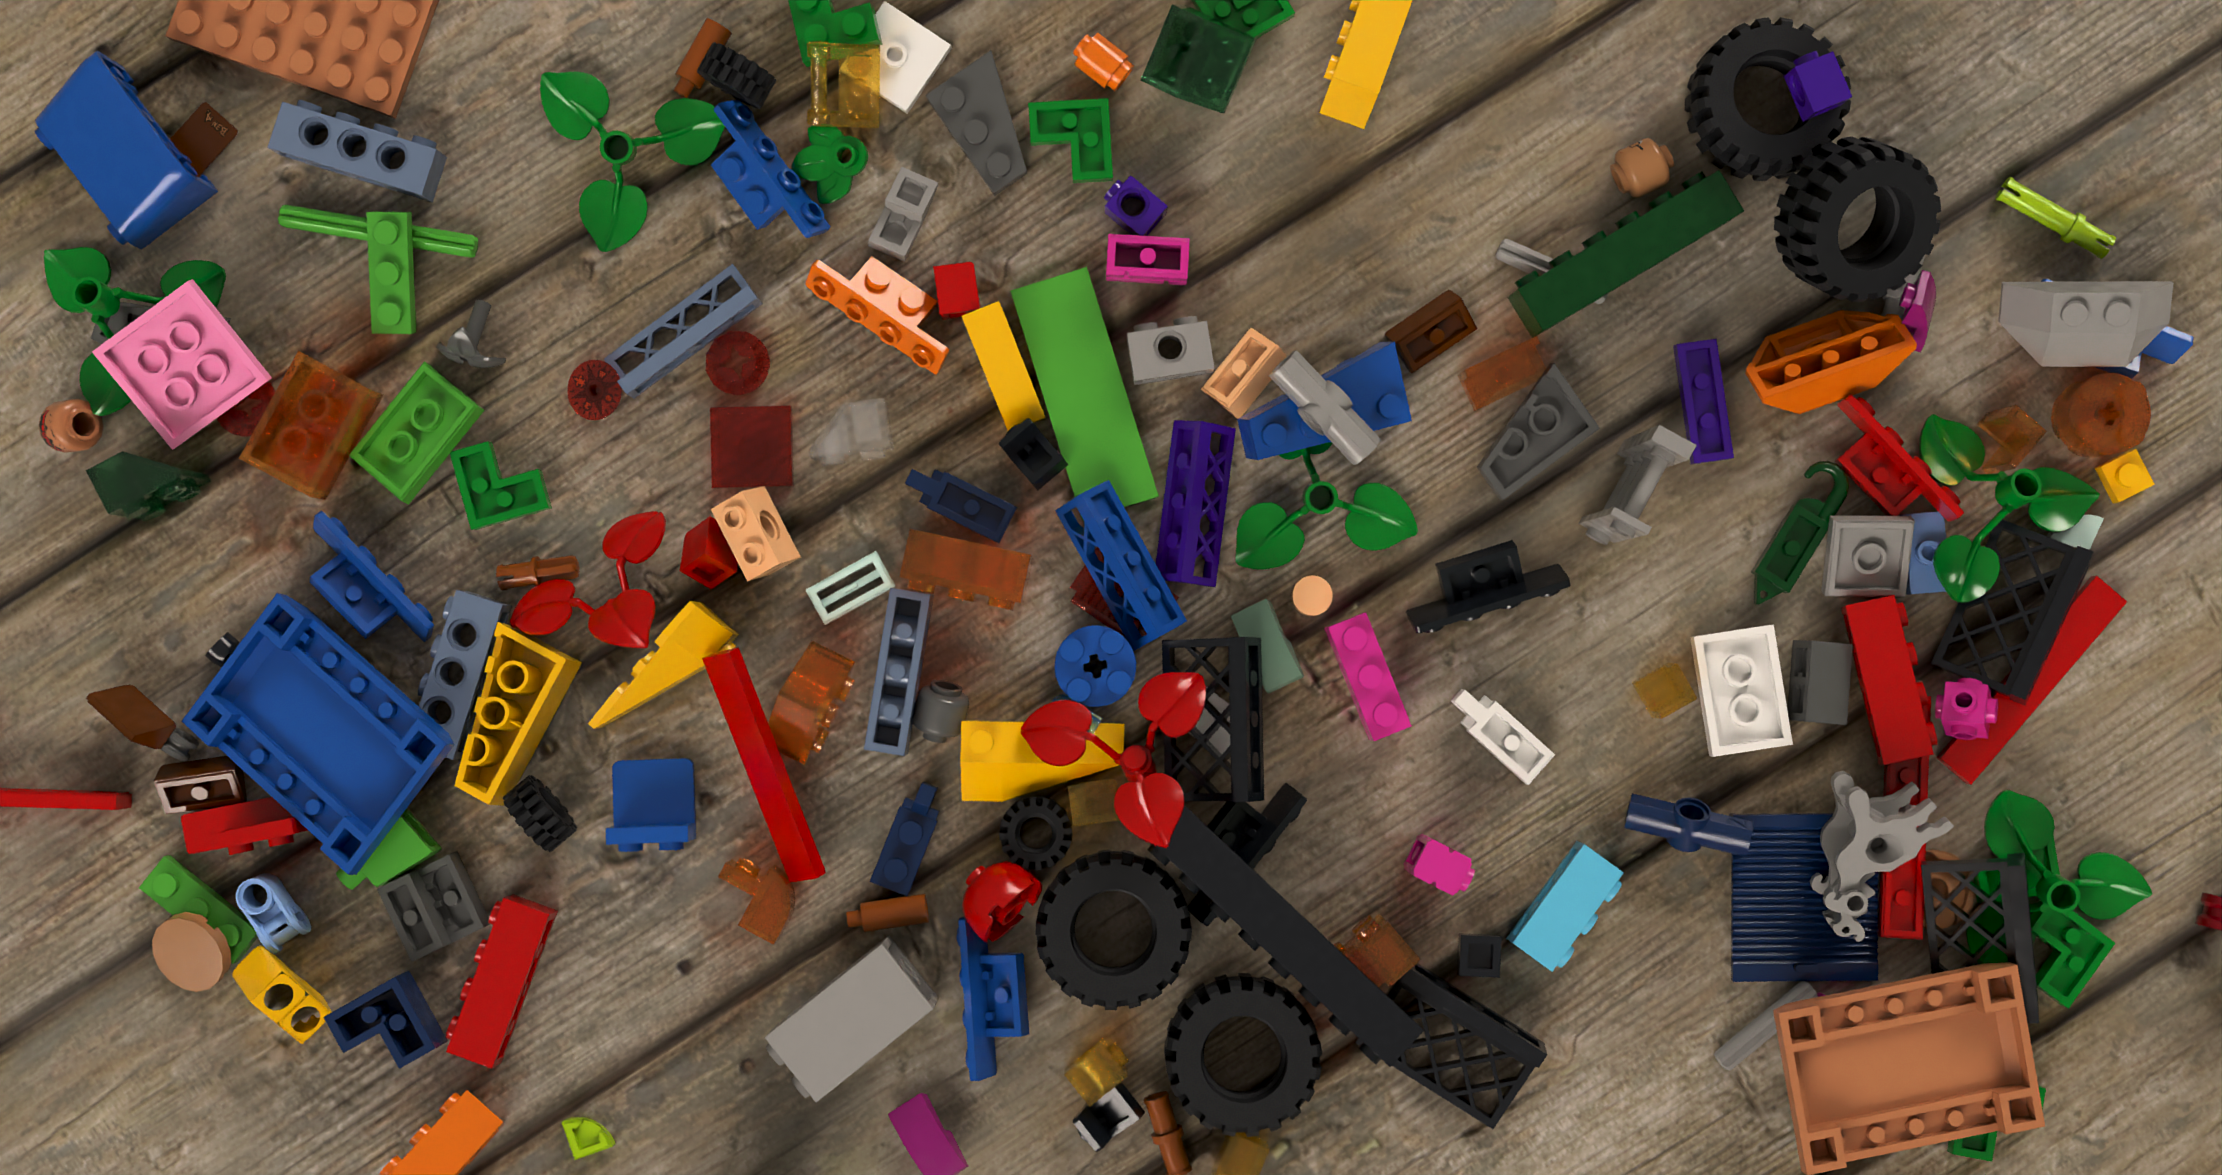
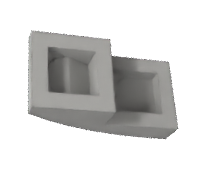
(903, 214)

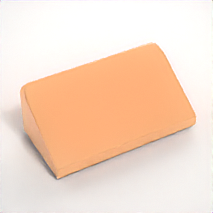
(1244, 373)

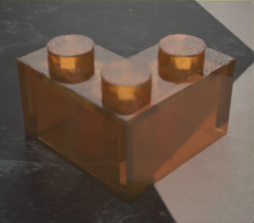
(809, 702)
(1379, 951)

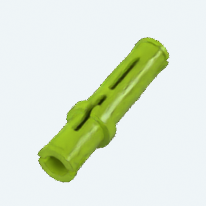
(2069, 225)

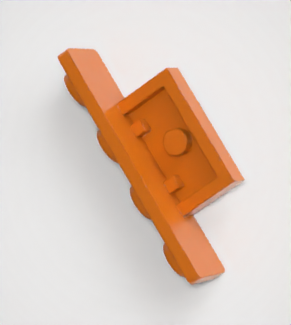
(883, 305)

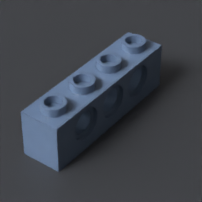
(295, 135)
(447, 649)
(898, 671)

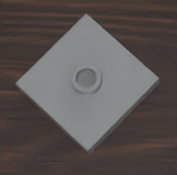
(1867, 556)

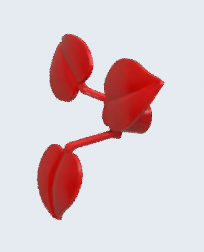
(621, 620)
(1150, 800)

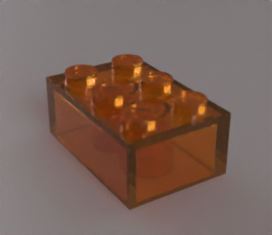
(311, 426)
(965, 569)

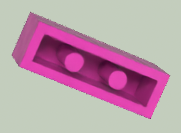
(1367, 677)

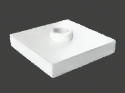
(907, 57)

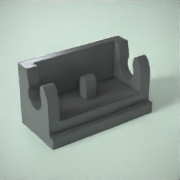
(1819, 682)

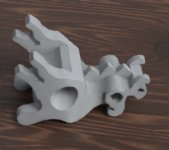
(1868, 839)

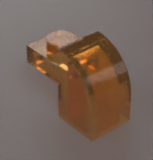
(771, 901)

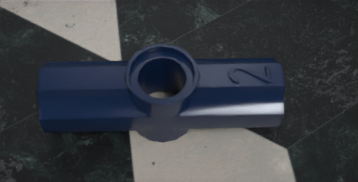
(1689, 825)

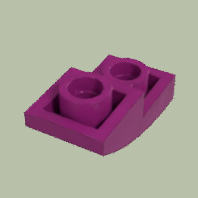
(1919, 305)
(925, 1138)

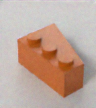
(451, 1141)

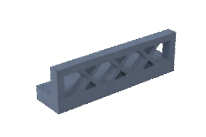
(687, 343)

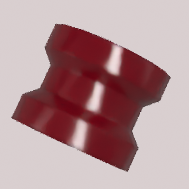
(2211, 913)

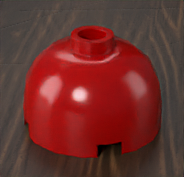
(997, 897)

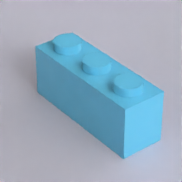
(1566, 906)

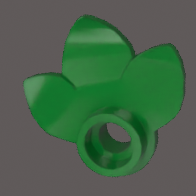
(825, 165)

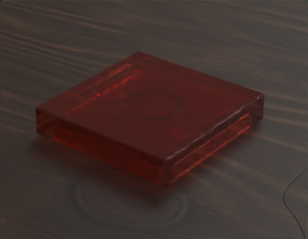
(751, 447)

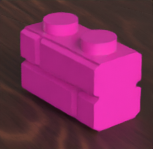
(1147, 259)
(1439, 865)

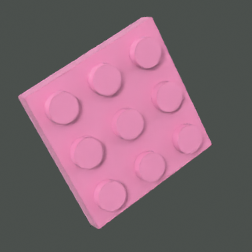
(182, 364)

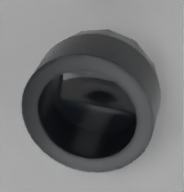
(222, 649)

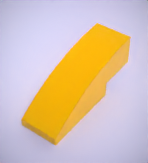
(1003, 365)

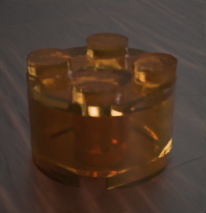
(2123, 409)

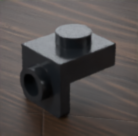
(1032, 453)
(1107, 1117)

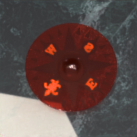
(594, 390)

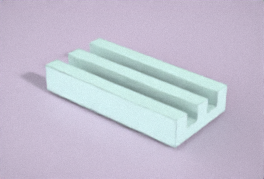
(880, 571)

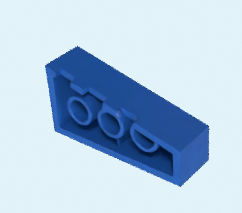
(1370, 381)

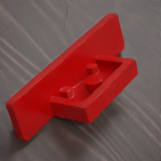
(1887, 470)
(239, 826)

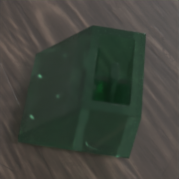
(1198, 58)
(143, 485)

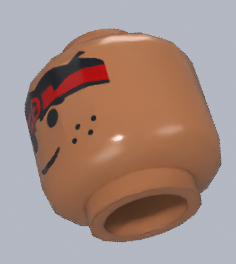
(70, 426)

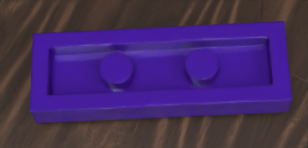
(1703, 400)

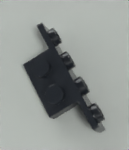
(1483, 584)
(1250, 834)

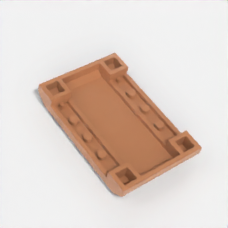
(1908, 1065)

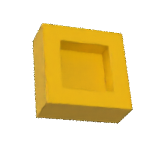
(2124, 476)

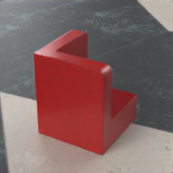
(956, 289)
(707, 554)

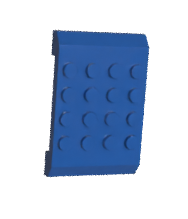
(320, 731)

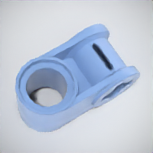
(272, 915)

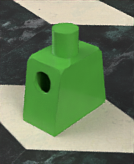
(399, 852)

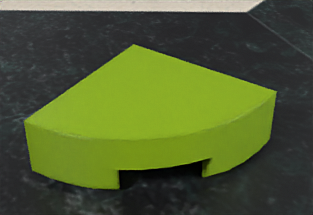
(586, 1136)

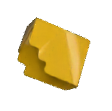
(260, 972)

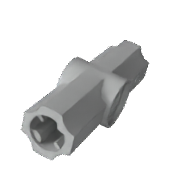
(1325, 407)

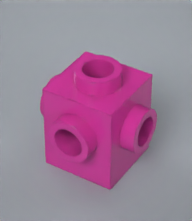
(1970, 721)

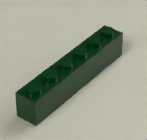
(1625, 253)

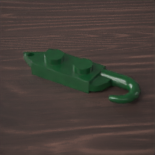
(1798, 536)

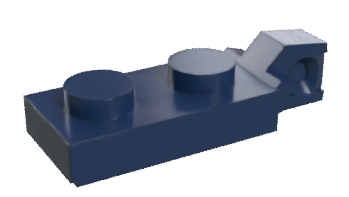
(963, 503)
(907, 842)

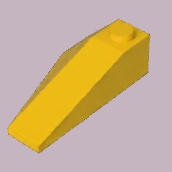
(682, 646)
(1002, 765)

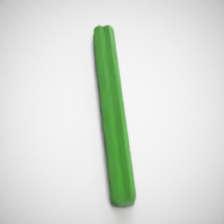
(356, 228)

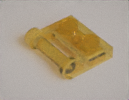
(857, 84)

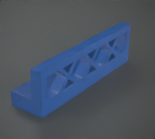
(1125, 562)

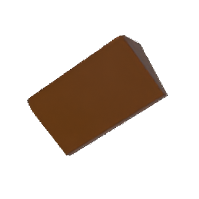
(1431, 330)
(133, 715)
(200, 784)

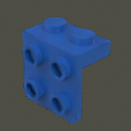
(653, 804)

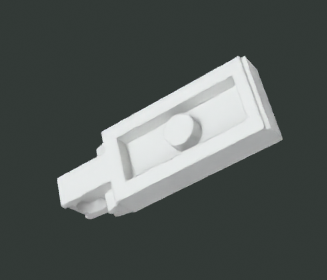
(1503, 736)

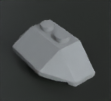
(2085, 320)

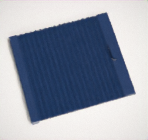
(1781, 917)

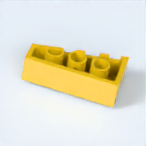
(1363, 60)
(515, 708)

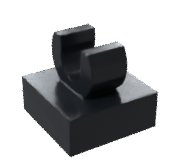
(1479, 955)

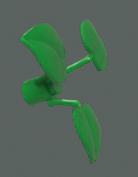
(608, 209)
(80, 284)
(2053, 496)
(1376, 519)
(2105, 881)

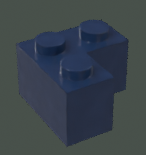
(396, 1013)

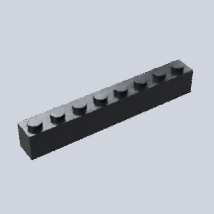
(1290, 940)

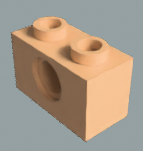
(755, 533)

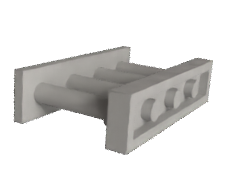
(1646, 460)

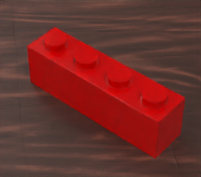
(1888, 680)
(501, 980)

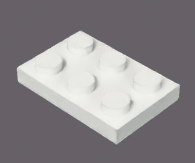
(1741, 690)

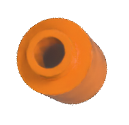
(1102, 61)

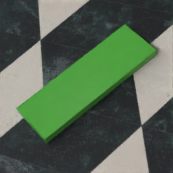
(1083, 387)

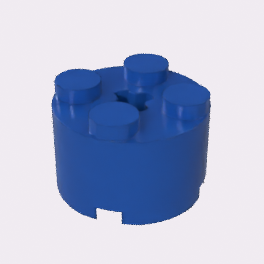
(1114, 679)

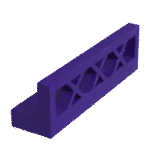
(1188, 502)

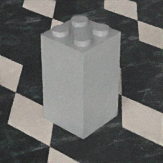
(851, 1020)

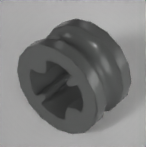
(179, 744)

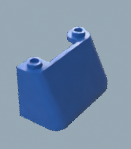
(120, 153)

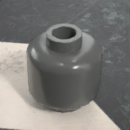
(940, 710)

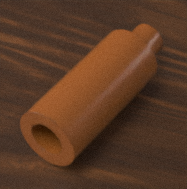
(687, 71)
(890, 913)

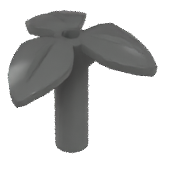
(464, 341)

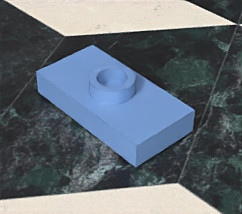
(1927, 535)

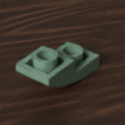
(1278, 656)

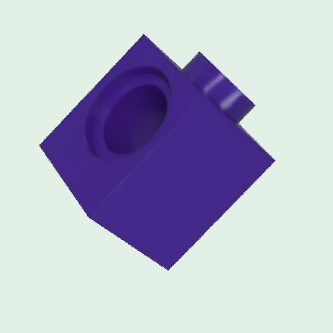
(1817, 84)
(1143, 223)

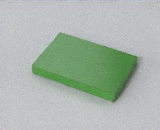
(416, 433)

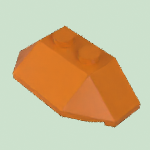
(1828, 359)

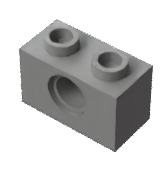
(1151, 367)

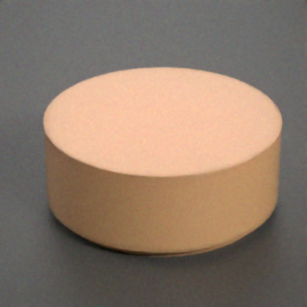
(1311, 595)

